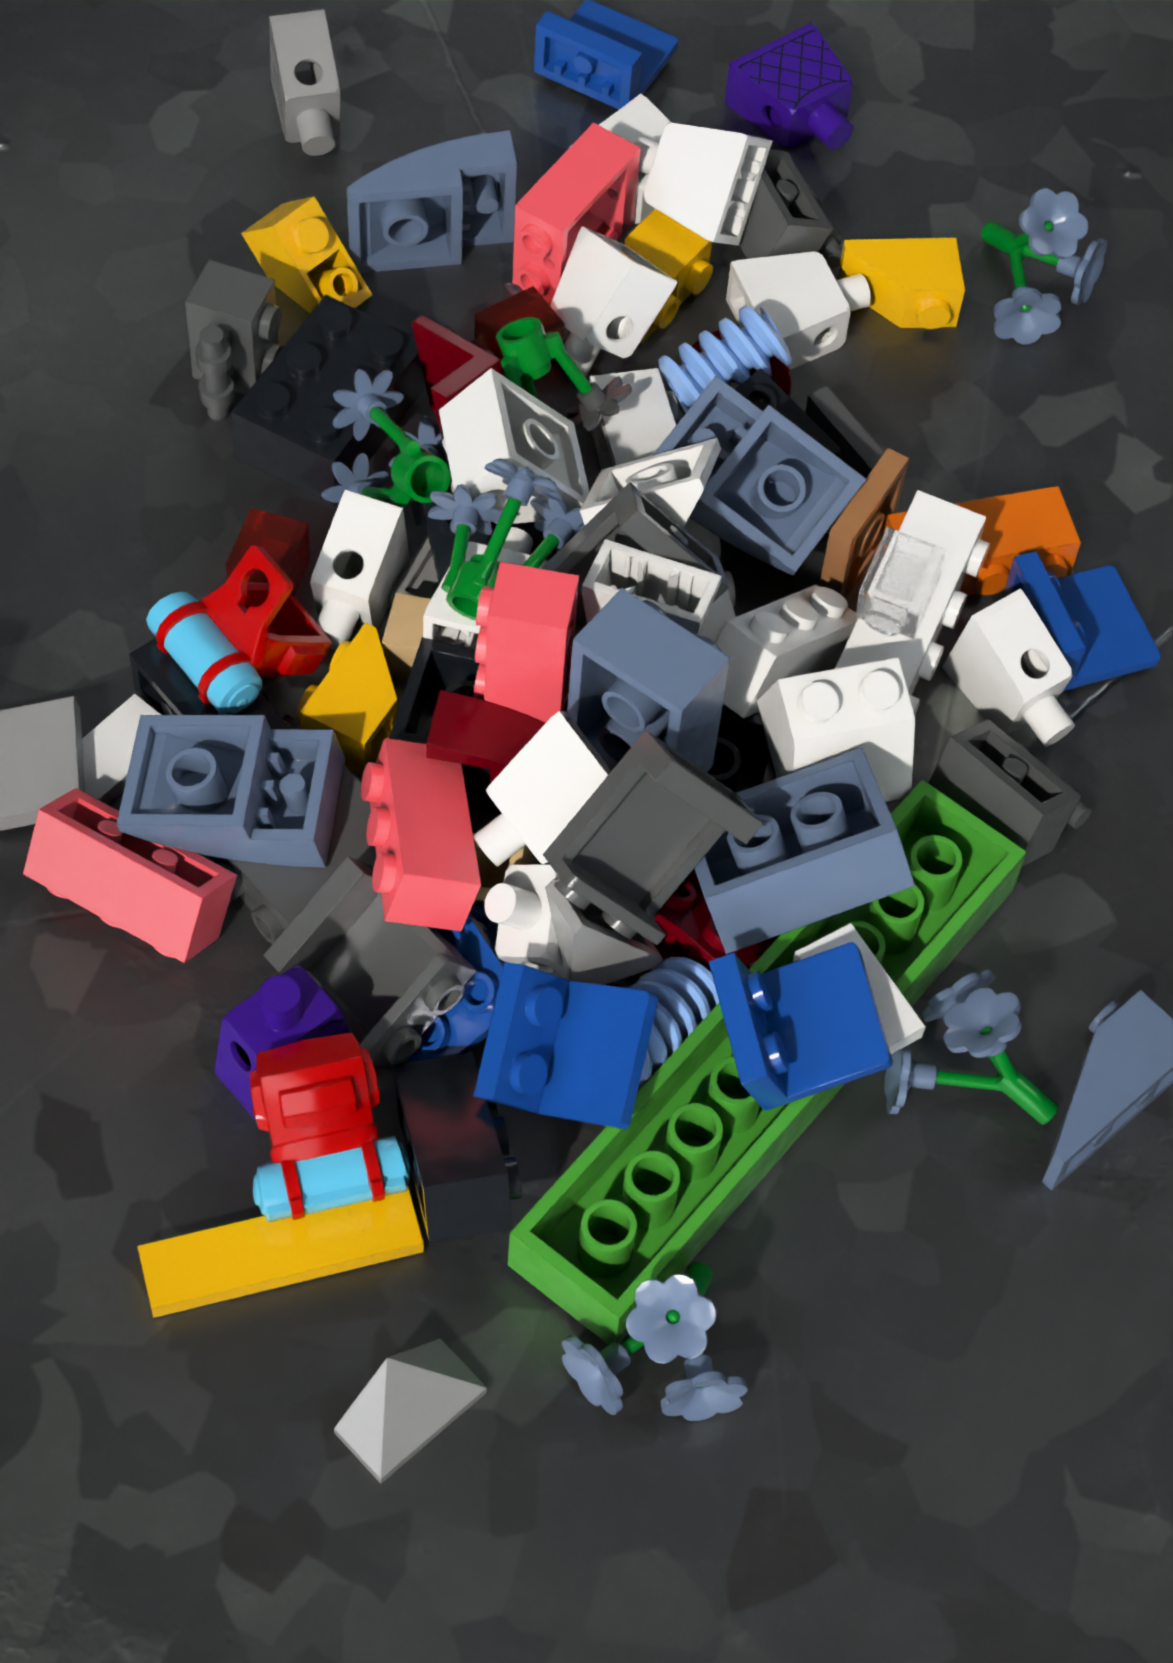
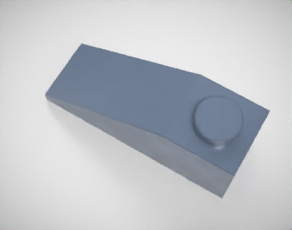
(1118, 1078)

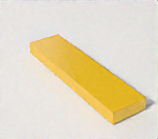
(265, 1256)

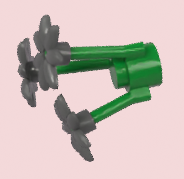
(528, 356)

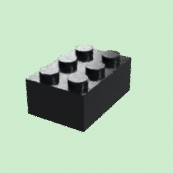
(291, 407)

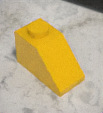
(909, 278)

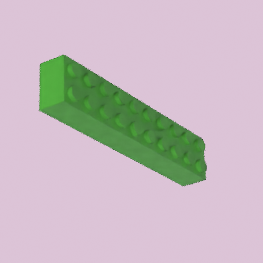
(696, 1138)

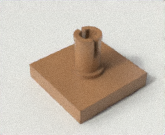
(861, 524)

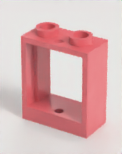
(570, 196)

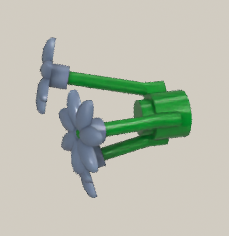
(414, 471)
(471, 514)

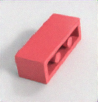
(526, 640)
(420, 837)
(130, 883)

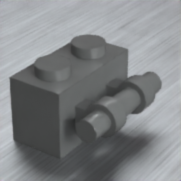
(788, 216)
(230, 333)
(1008, 789)

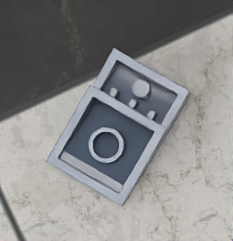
(433, 204)
(771, 482)
(233, 788)

